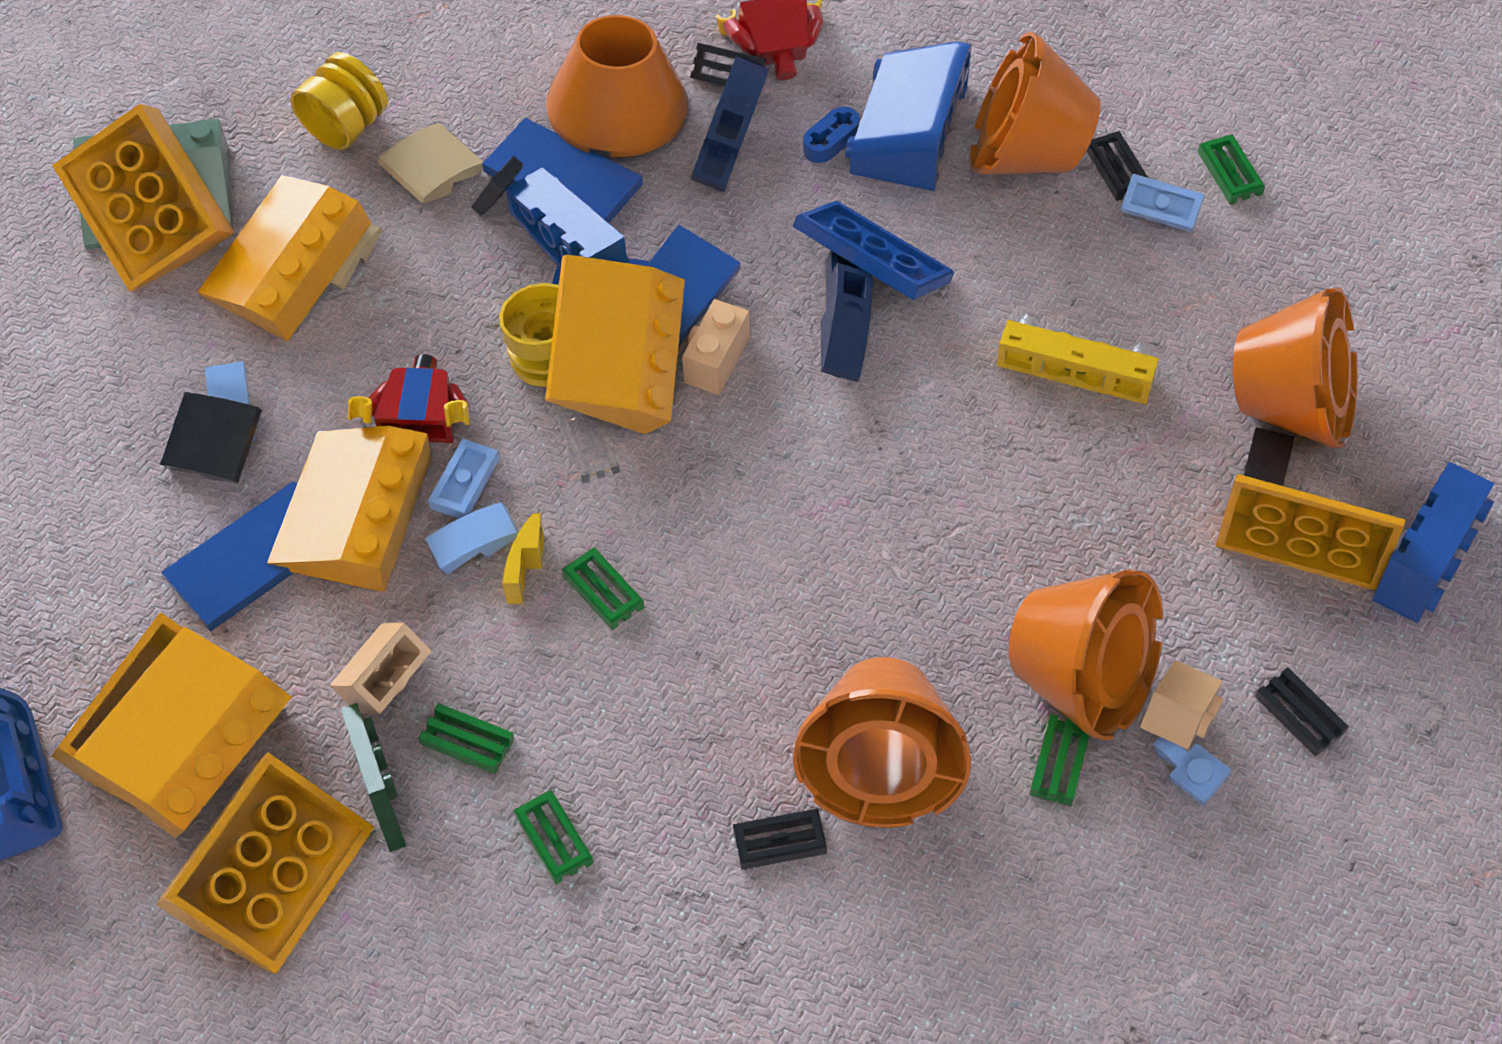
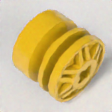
(339, 101)
(528, 331)

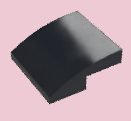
(211, 437)

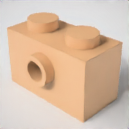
(716, 346)
(381, 668)
(1183, 705)

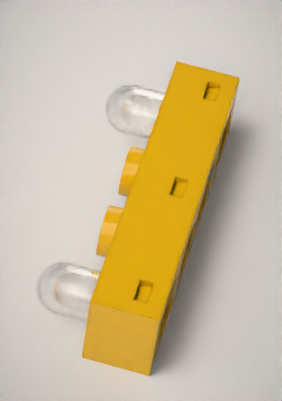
(1077, 360)

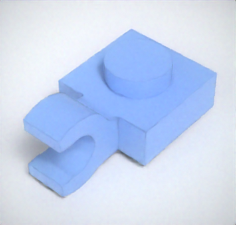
(1194, 771)

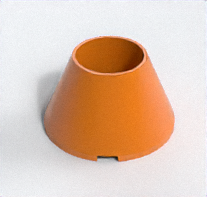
(617, 90)
(1034, 114)
(1300, 369)
(1090, 648)
(882, 747)

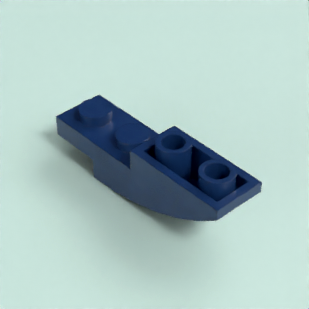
(729, 124)
(846, 318)

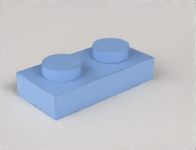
(1162, 203)
(463, 479)

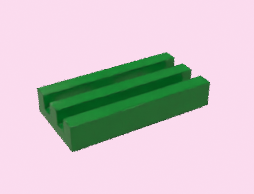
(1225, 170)
(622, 611)
(472, 724)
(1068, 729)
(569, 865)

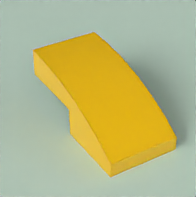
(524, 554)

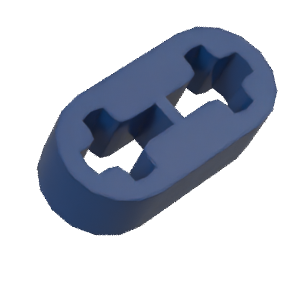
(827, 131)

